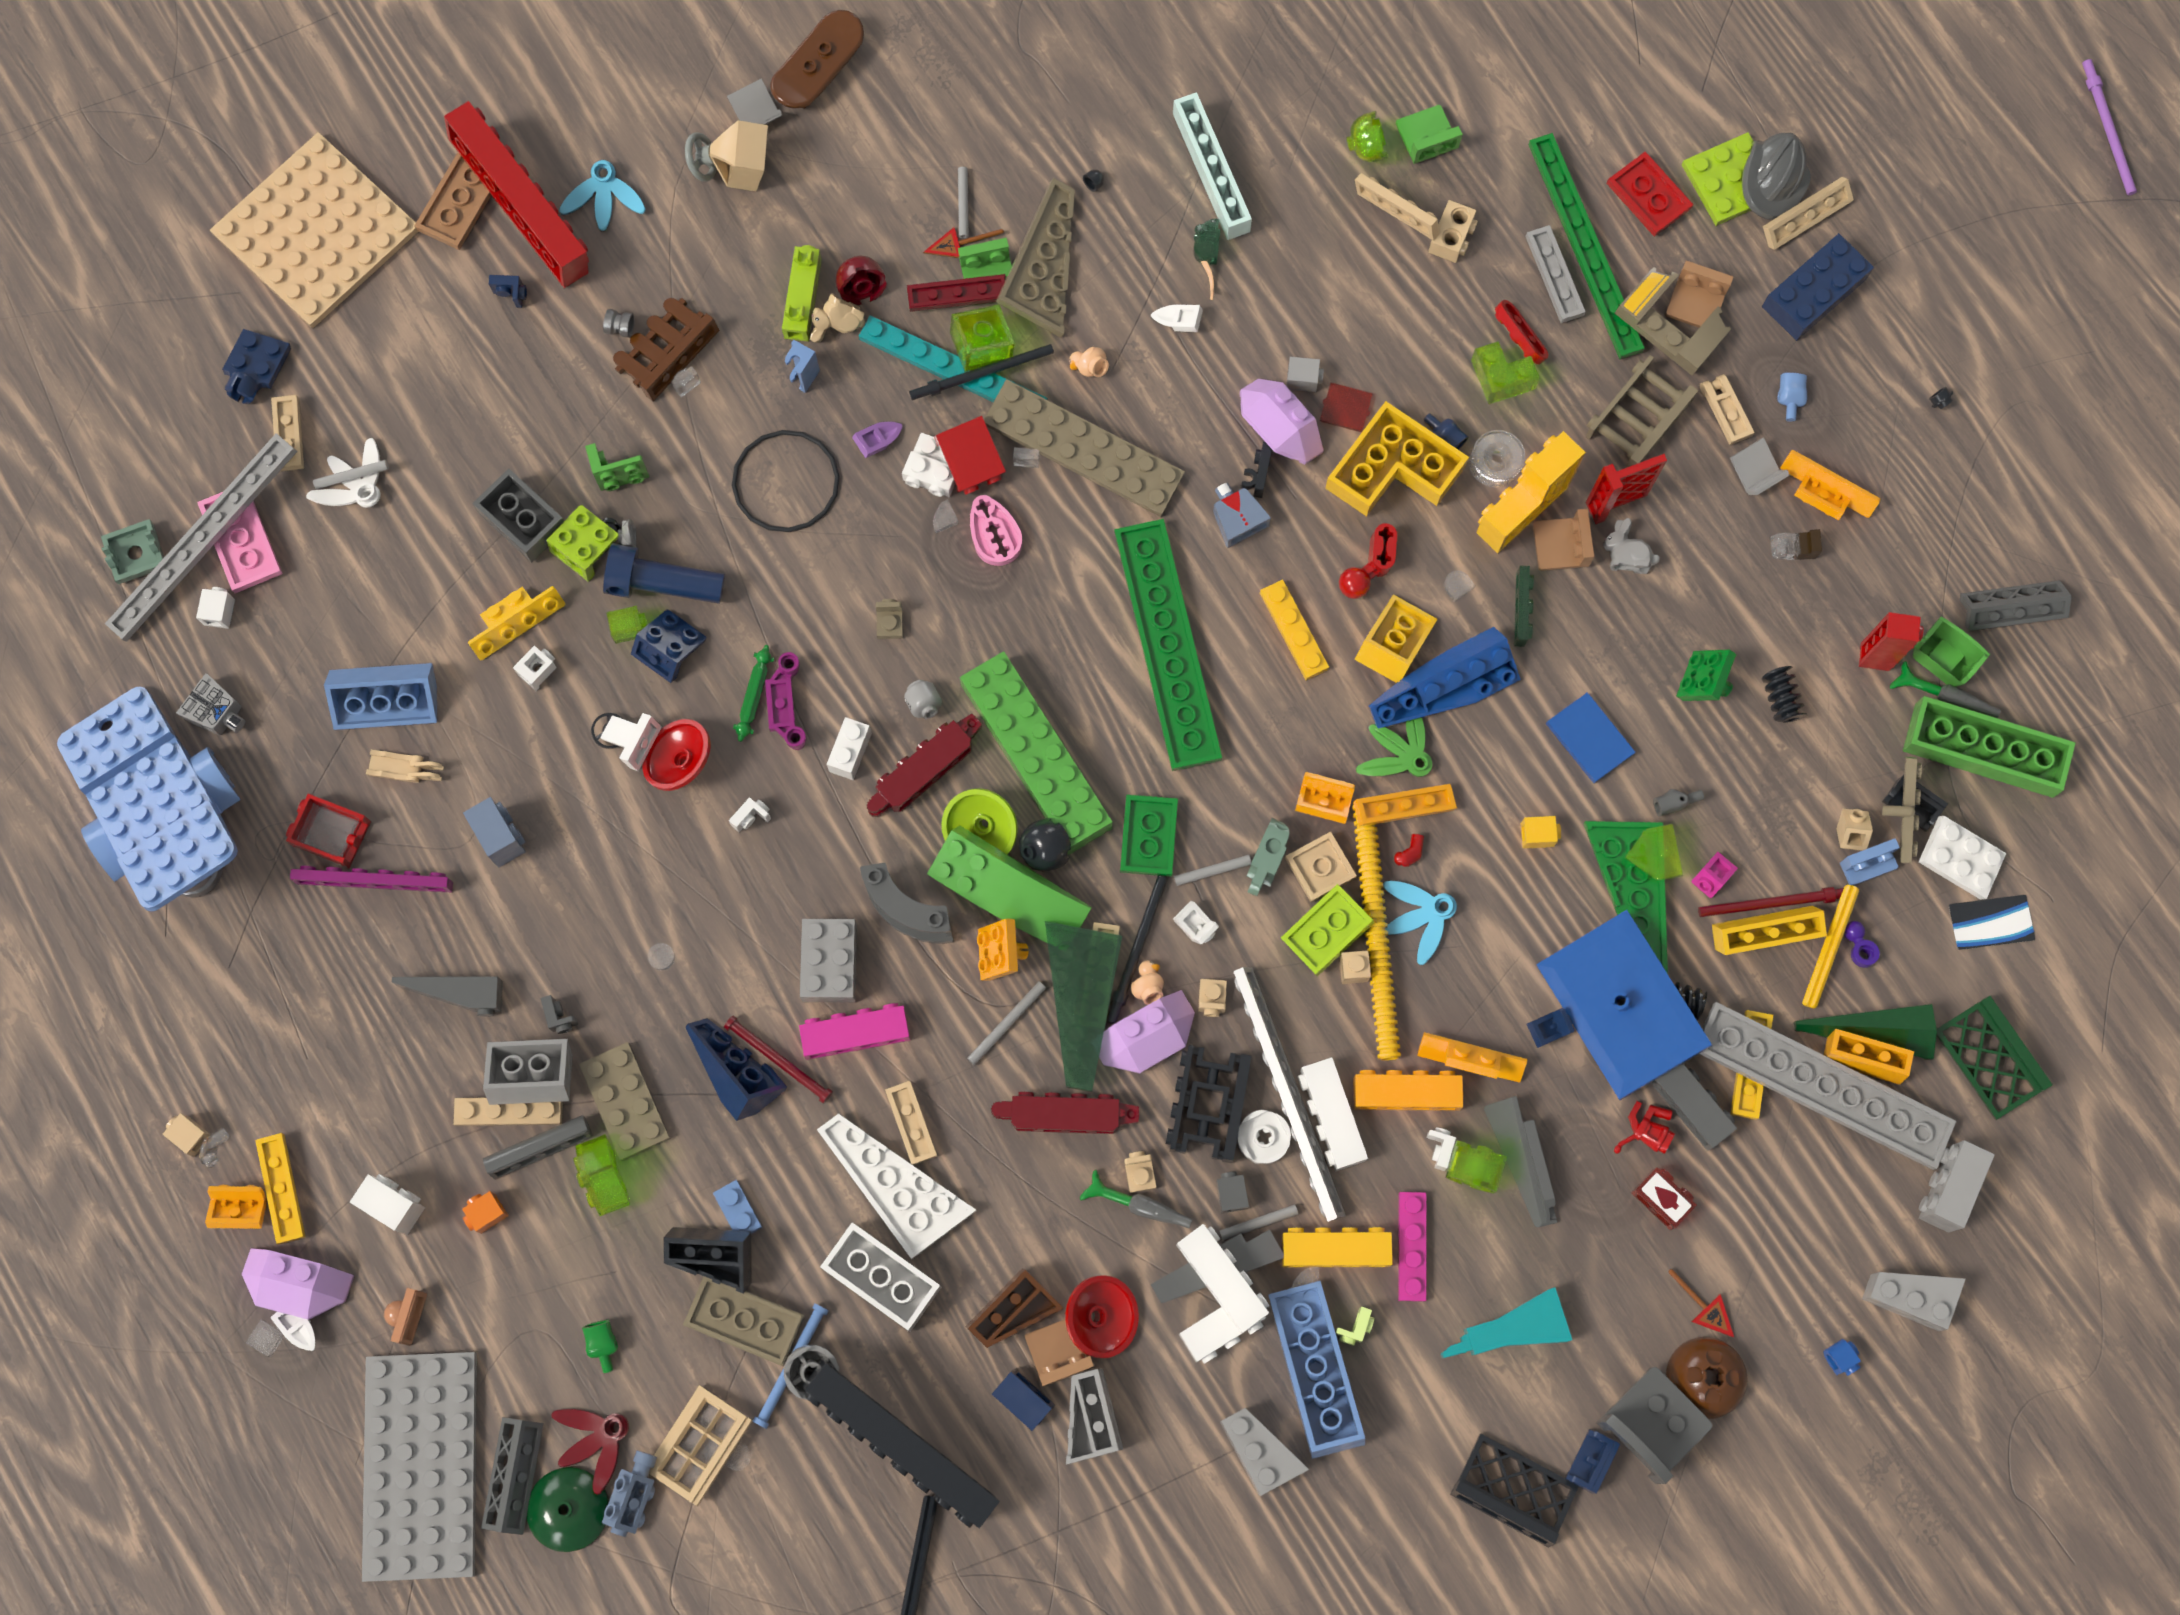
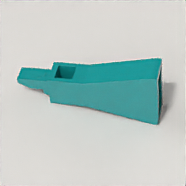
(1532, 1323)

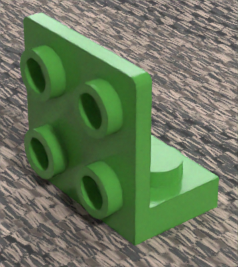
(1428, 134)
(985, 259)
(613, 475)

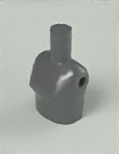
(1675, 801)

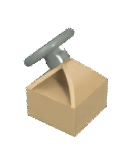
(735, 154)

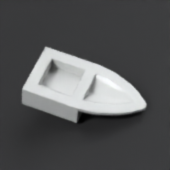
(1179, 317)
(296, 1330)

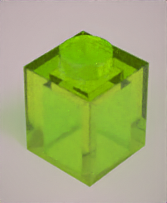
(626, 623)

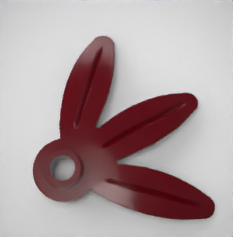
(603, 1436)

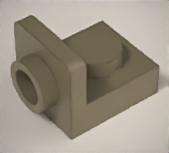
(889, 619)

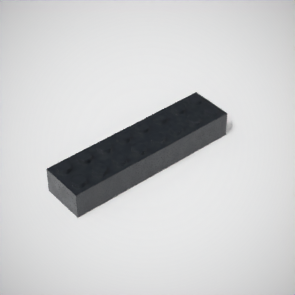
(900, 1443)

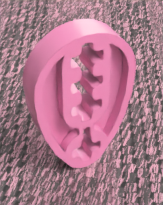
(1008, 529)

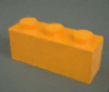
(1869, 1056)

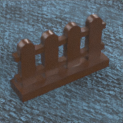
(679, 352)

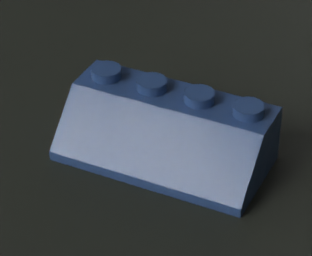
(382, 696)

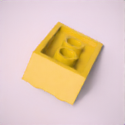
(1395, 639)

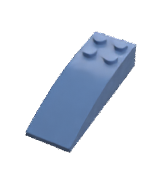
(1316, 1370)

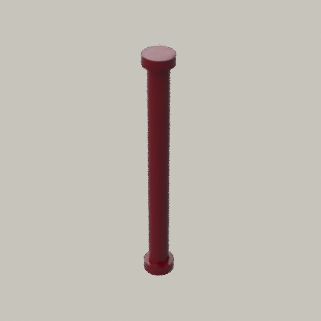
(778, 1059)

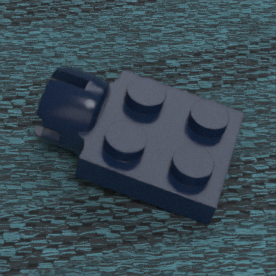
(253, 365)

